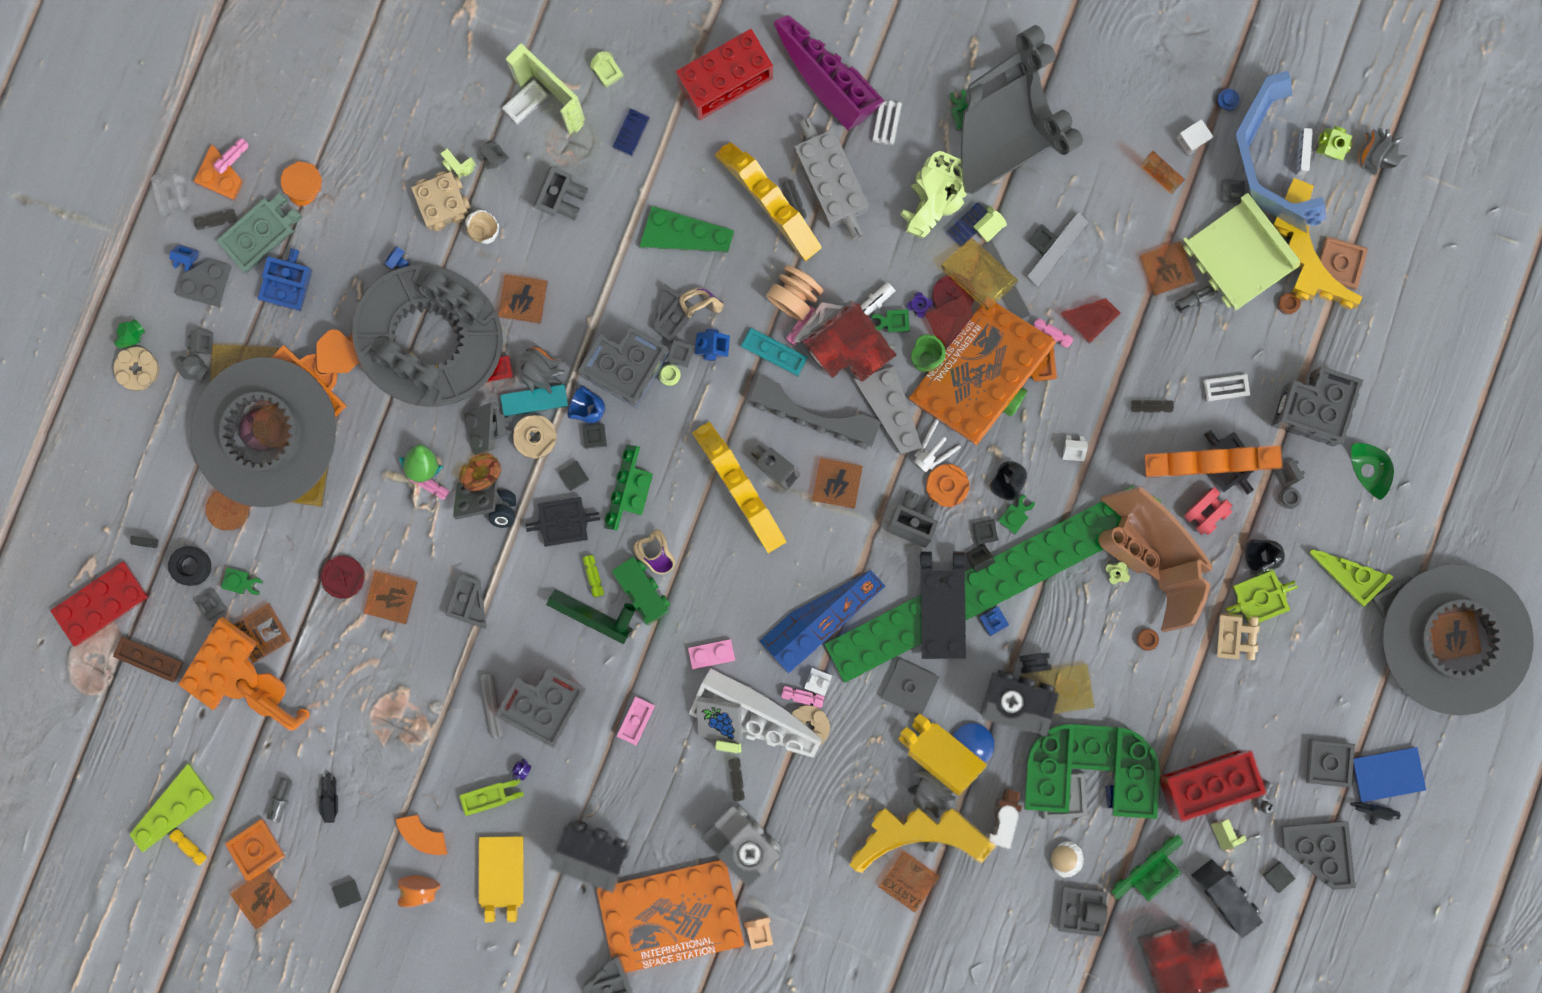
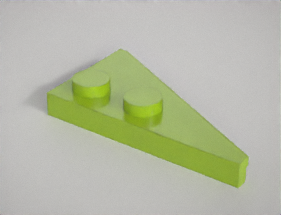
(1358, 581)

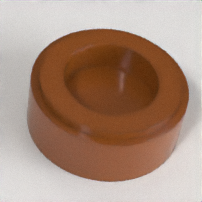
(1288, 303)
(1147, 639)

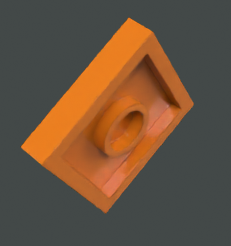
(255, 850)

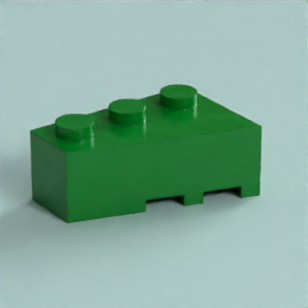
(641, 590)

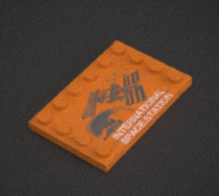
(982, 371)
(671, 916)

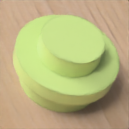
(669, 375)

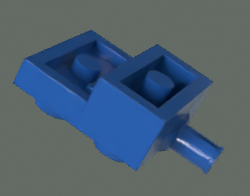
(285, 282)

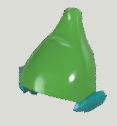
(420, 464)

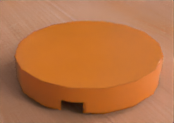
(947, 485)

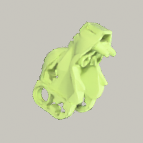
(931, 189)

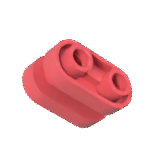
(1222, 510)

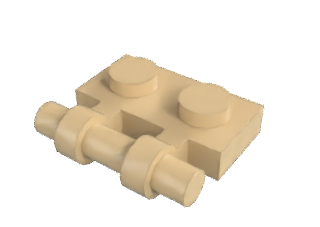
(1230, 636)

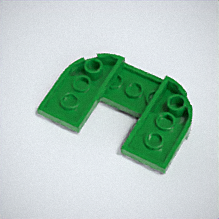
(1093, 748)

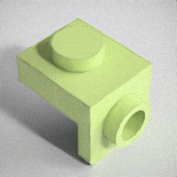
(451, 163)

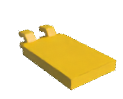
(942, 754)
(501, 875)

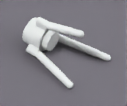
(926, 459)

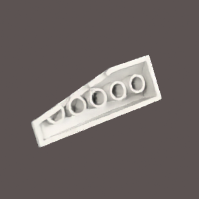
(759, 715)

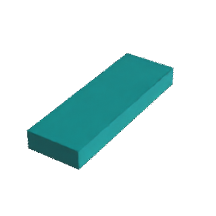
(774, 352)
(539, 400)

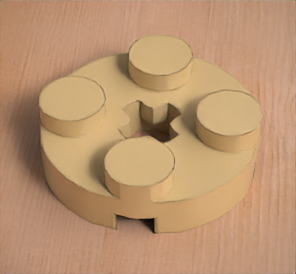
(144, 378)
(534, 424)
(817, 719)

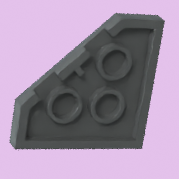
(1323, 851)

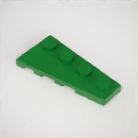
(676, 231)

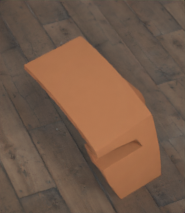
(1156, 543)

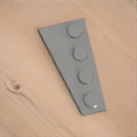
(890, 406)

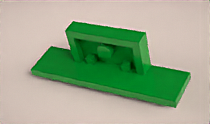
(630, 489)
(1153, 874)

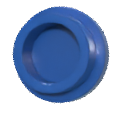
(1228, 99)

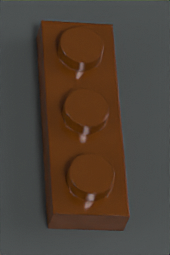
(148, 659)

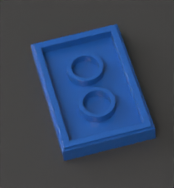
(1388, 774)

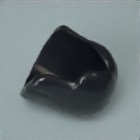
(1017, 476)
(1253, 554)

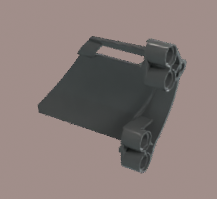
(1014, 120)

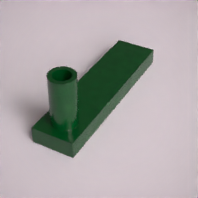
(615, 629)

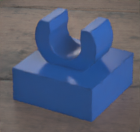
(183, 255)
(395, 259)
(994, 621)

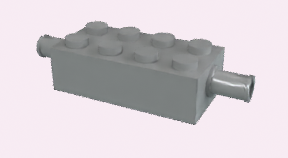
(831, 178)

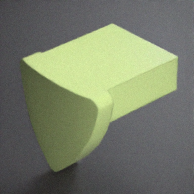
(606, 68)
(990, 224)
(728, 746)
(1226, 834)

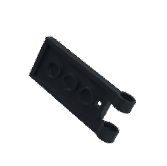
(943, 609)

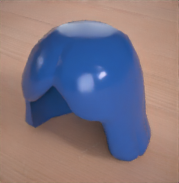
(581, 400)

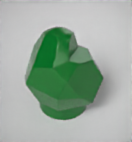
(128, 334)

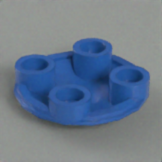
(976, 739)

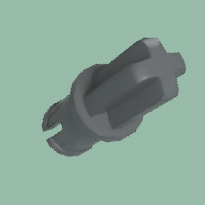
(1195, 298)
(280, 800)

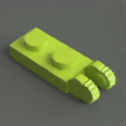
(488, 797)

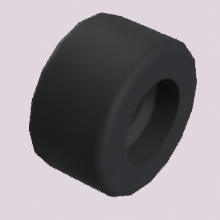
(176, 561)

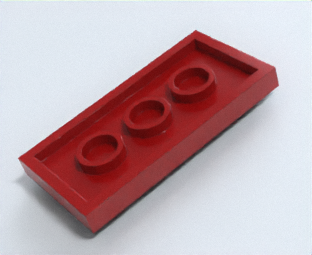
(99, 604)

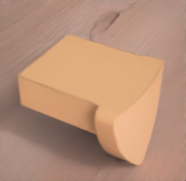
(759, 932)

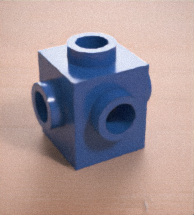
(712, 344)

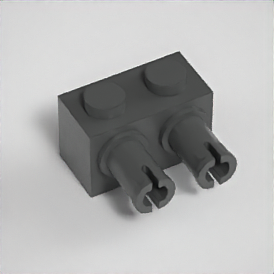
(552, 190)
(912, 525)

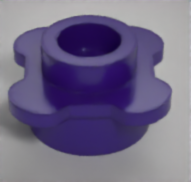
(919, 298)
(521, 770)

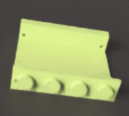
(526, 65)
(1241, 253)

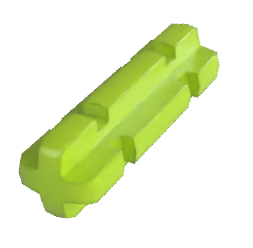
(593, 576)

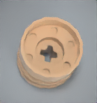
(796, 289)

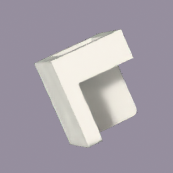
(1194, 137)

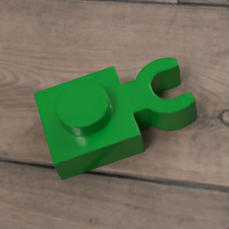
(958, 111)
(896, 321)
(1014, 516)
(238, 581)

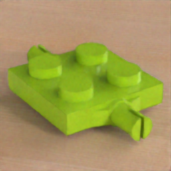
(1261, 597)

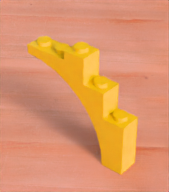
(770, 198)
(1313, 275)
(739, 486)
(920, 827)

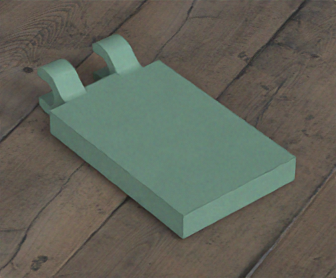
(259, 232)

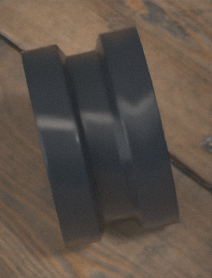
(1035, 662)

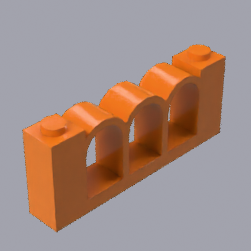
(1213, 461)

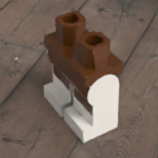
(1006, 818)

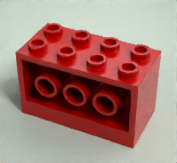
(725, 74)
(1212, 785)

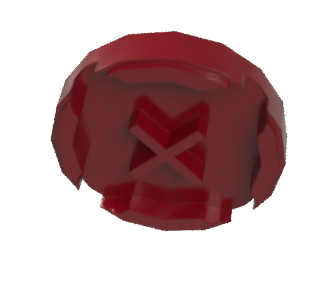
(948, 290)
(343, 577)

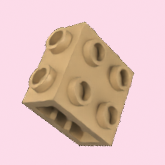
(441, 200)

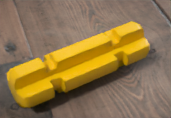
(187, 847)

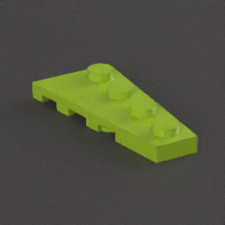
(176, 805)

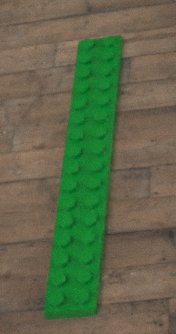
(1009, 575)

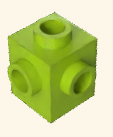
(1334, 143)

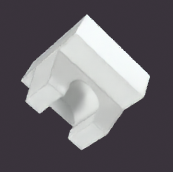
(1074, 449)
(818, 681)

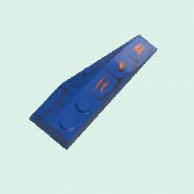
(816, 621)

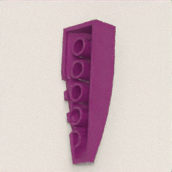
(836, 85)

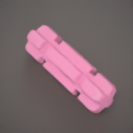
(231, 155)
(1050, 330)
(790, 338)
(433, 488)
(802, 697)

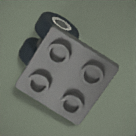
(489, 501)

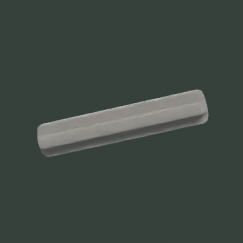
(491, 705)

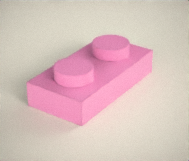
(711, 654)
(636, 721)

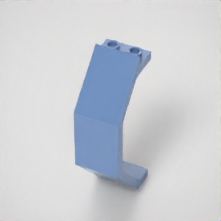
(1298, 214)

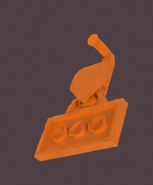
(333, 356)
(224, 670)

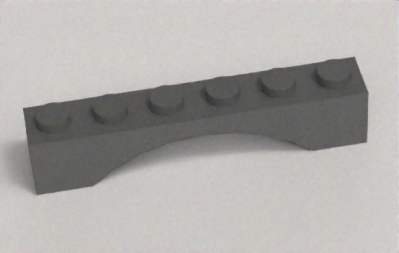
(771, 396)

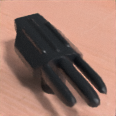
(328, 802)
(1377, 812)

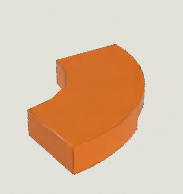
(420, 837)

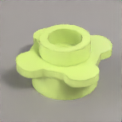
(1120, 567)

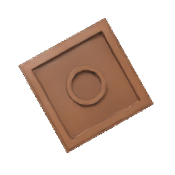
(1343, 261)

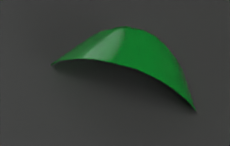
(1381, 481)

